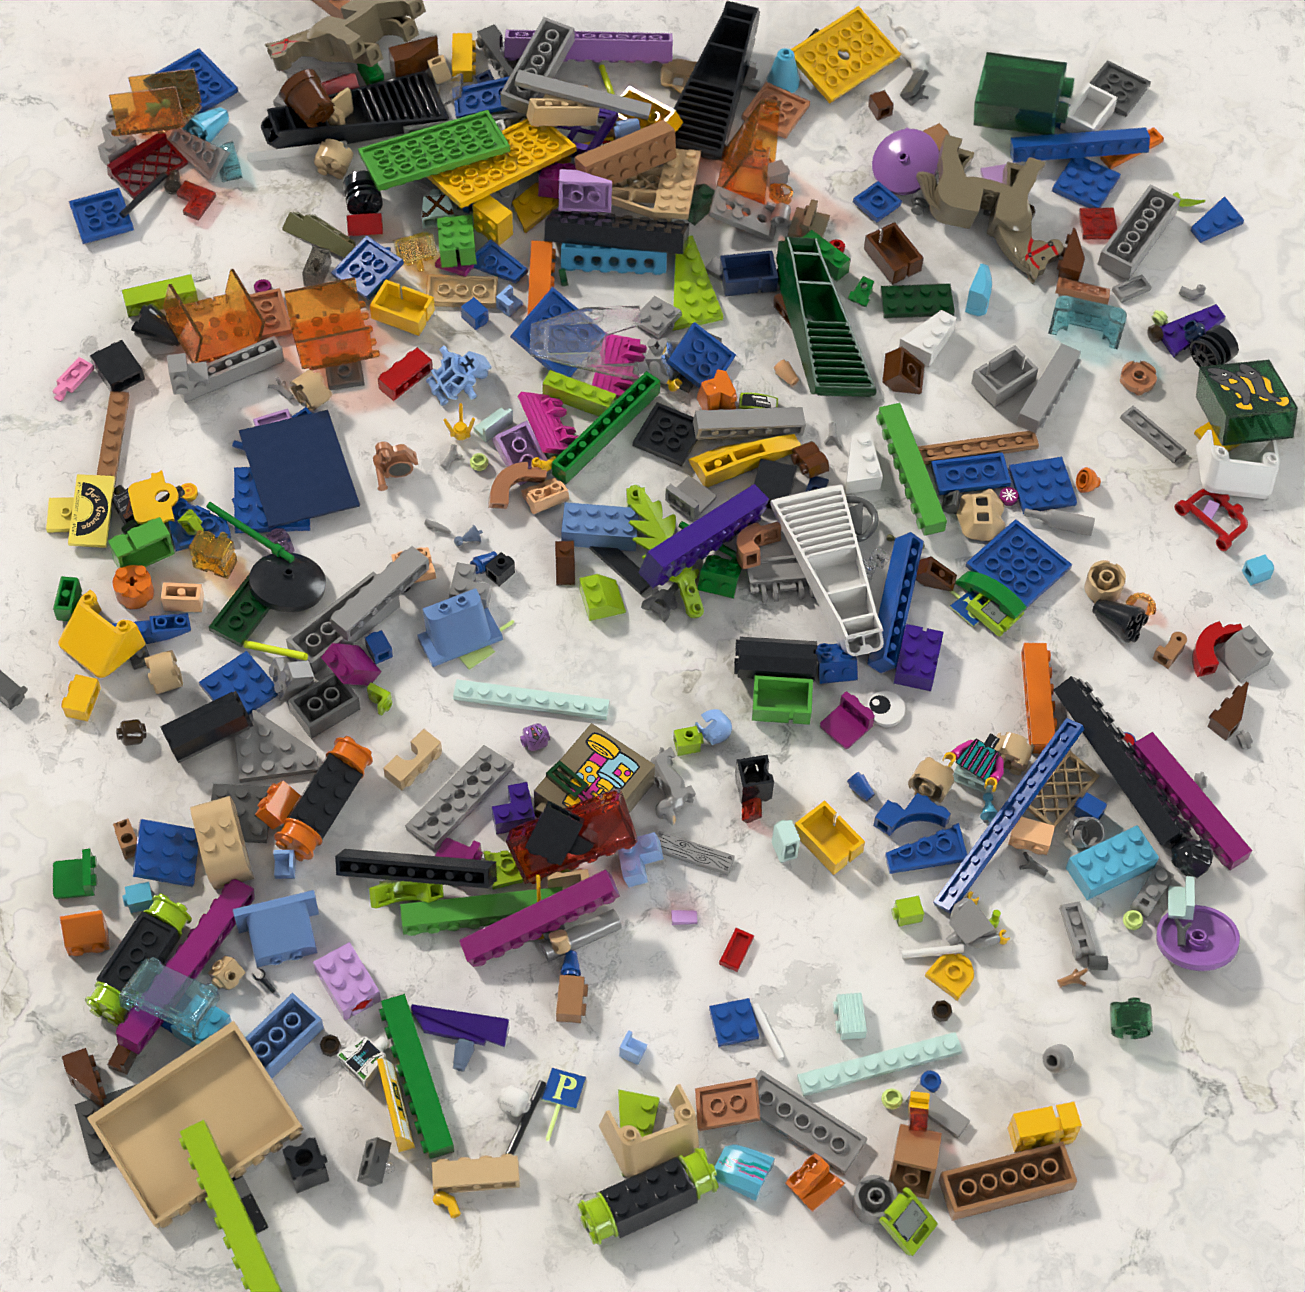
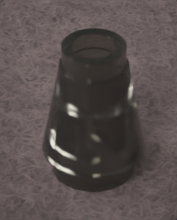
(172, 182)

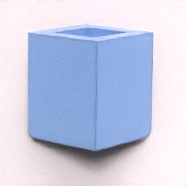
(507, 301)
(284, 864)
(632, 1049)

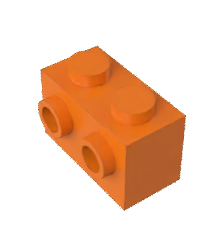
(277, 804)

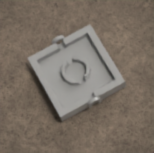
(658, 317)

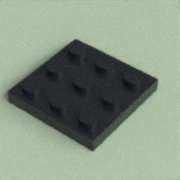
(667, 434)

